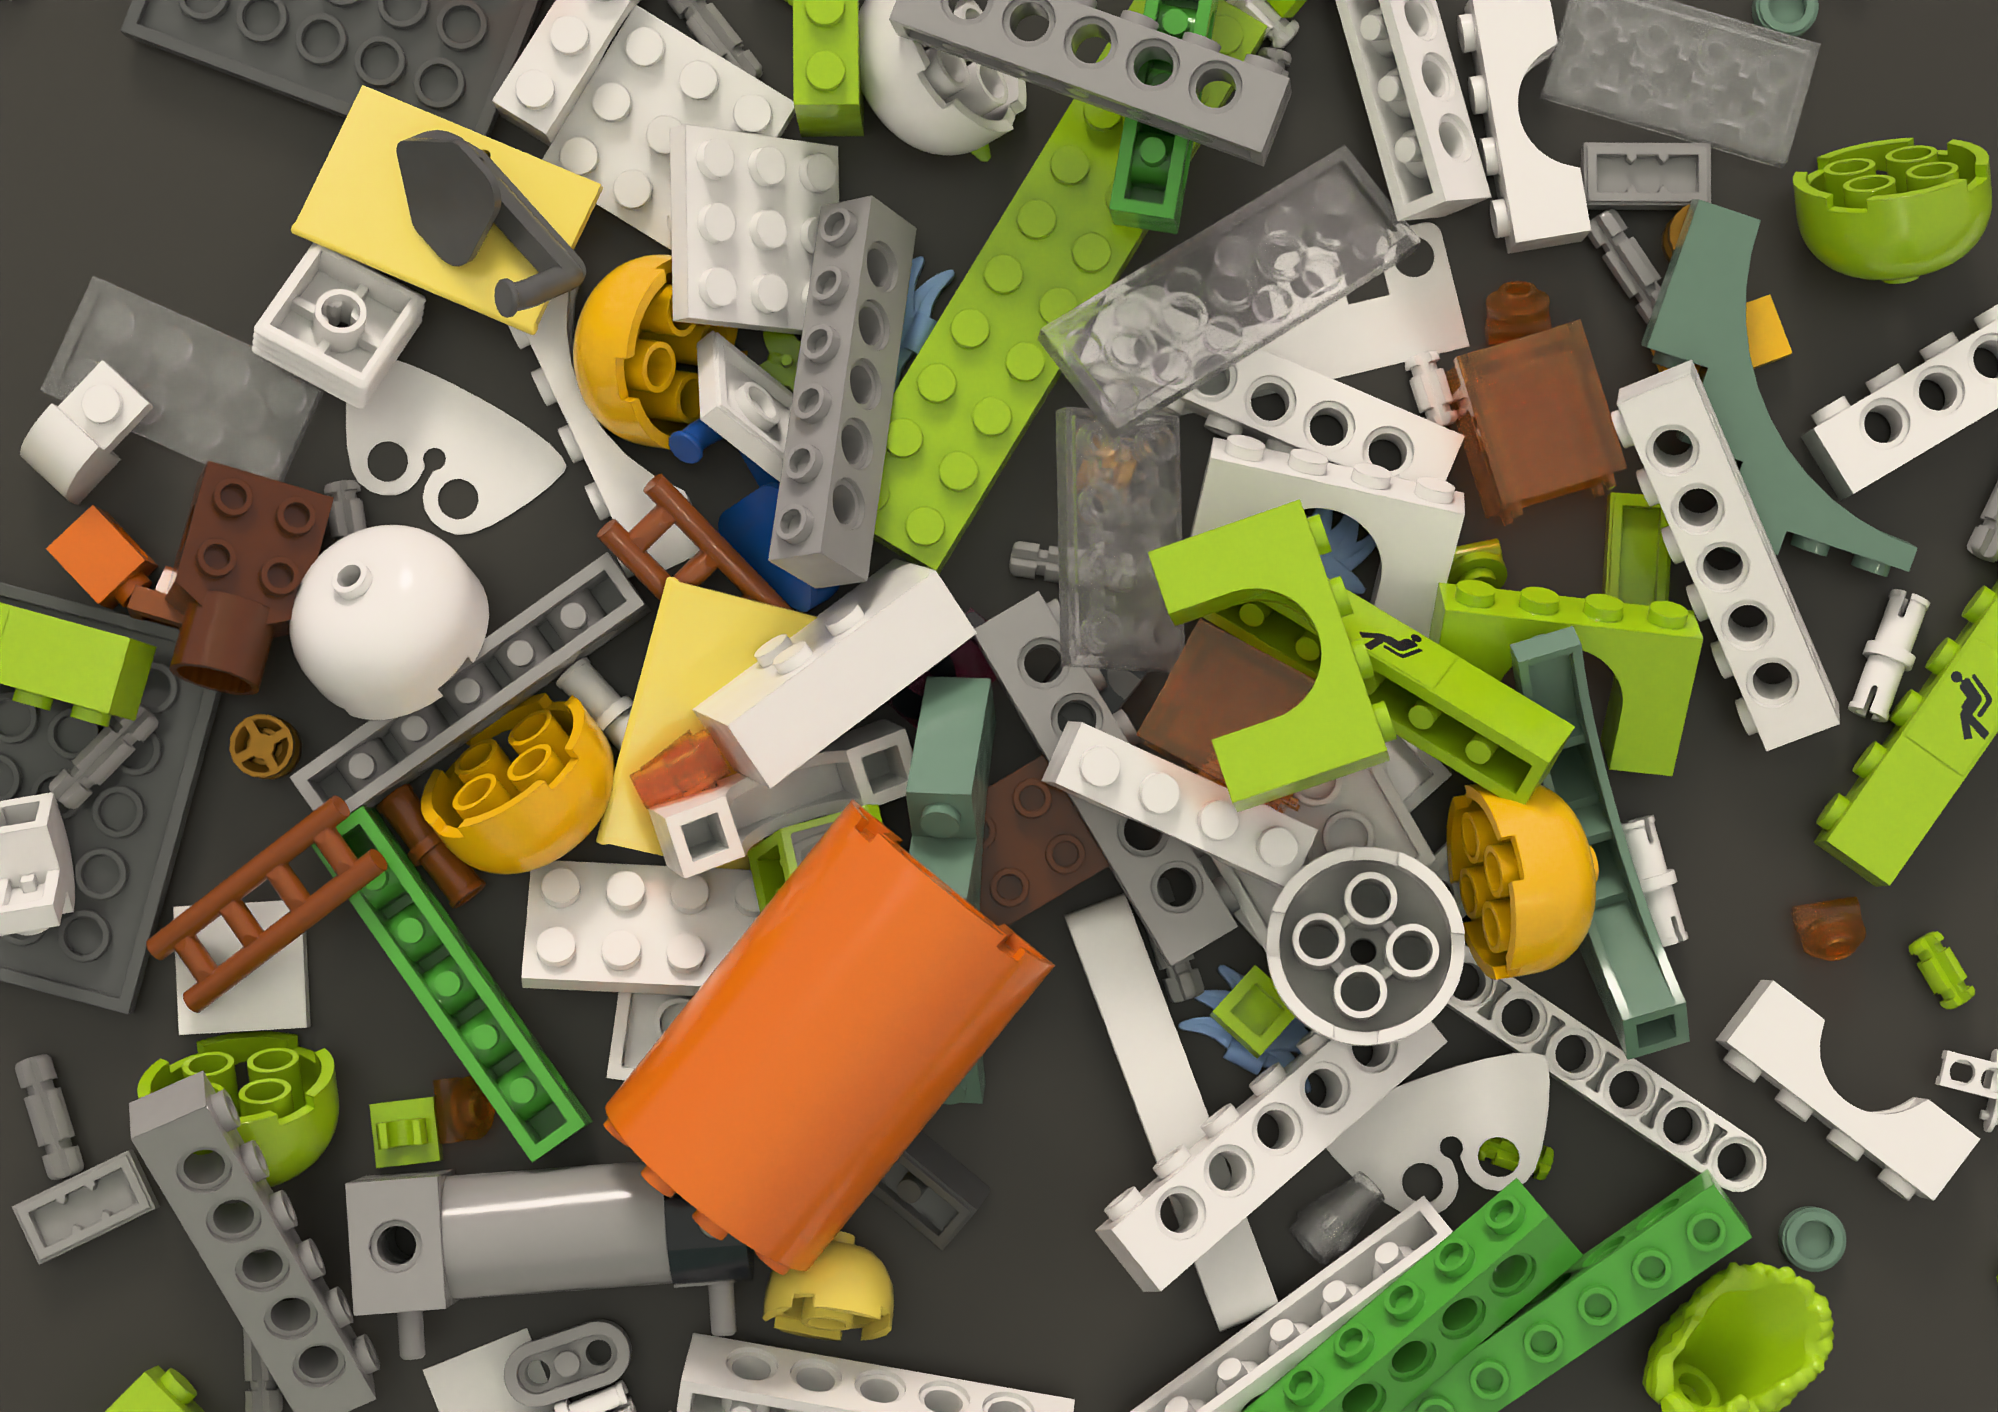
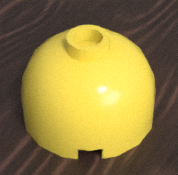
(837, 1293)

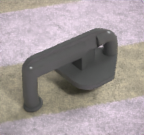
(456, 199)

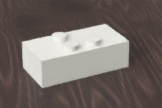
(834, 671)

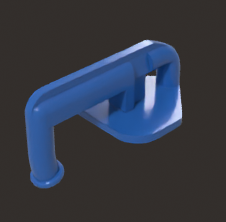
(751, 520)

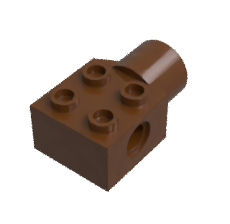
(240, 574)
(1032, 845)

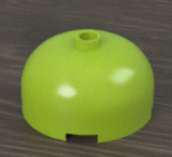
(1895, 223)
(284, 1107)

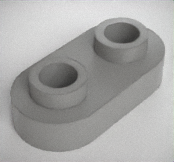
(569, 1363)

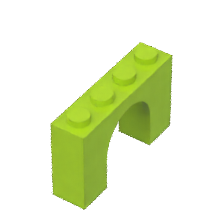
(827, 68)
(1279, 562)
(1645, 646)

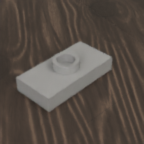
(1645, 175)
(85, 1206)

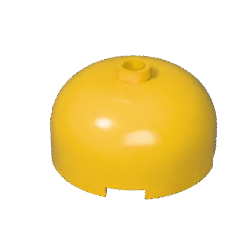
(630, 353)
(530, 809)
(1521, 879)

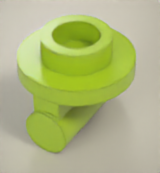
(1479, 562)

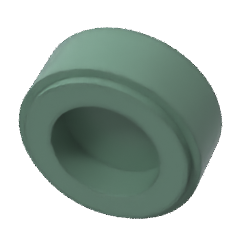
(1785, 16)
(1812, 1238)

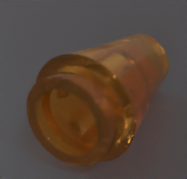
(681, 769)

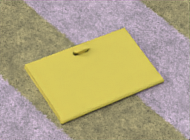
(365, 215)
(693, 651)

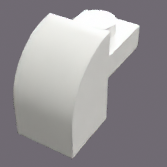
(76, 440)
(34, 865)

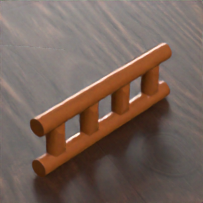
(714, 549)
(303, 908)

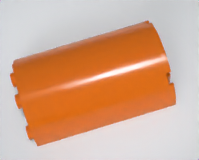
(822, 1044)

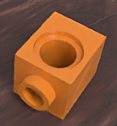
(103, 558)

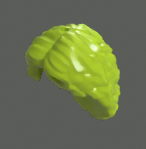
(1741, 1343)

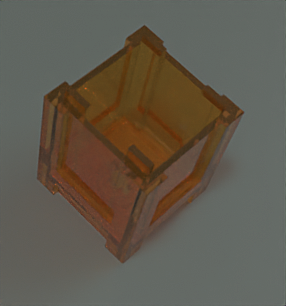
(1534, 420)
(1217, 691)

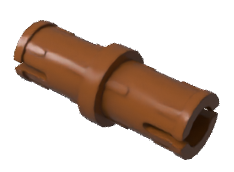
(450, 874)

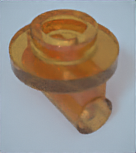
(1516, 312)
(1830, 927)
(461, 1110)

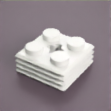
(302, 320)

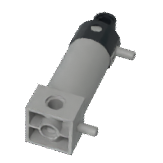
(528, 1237)

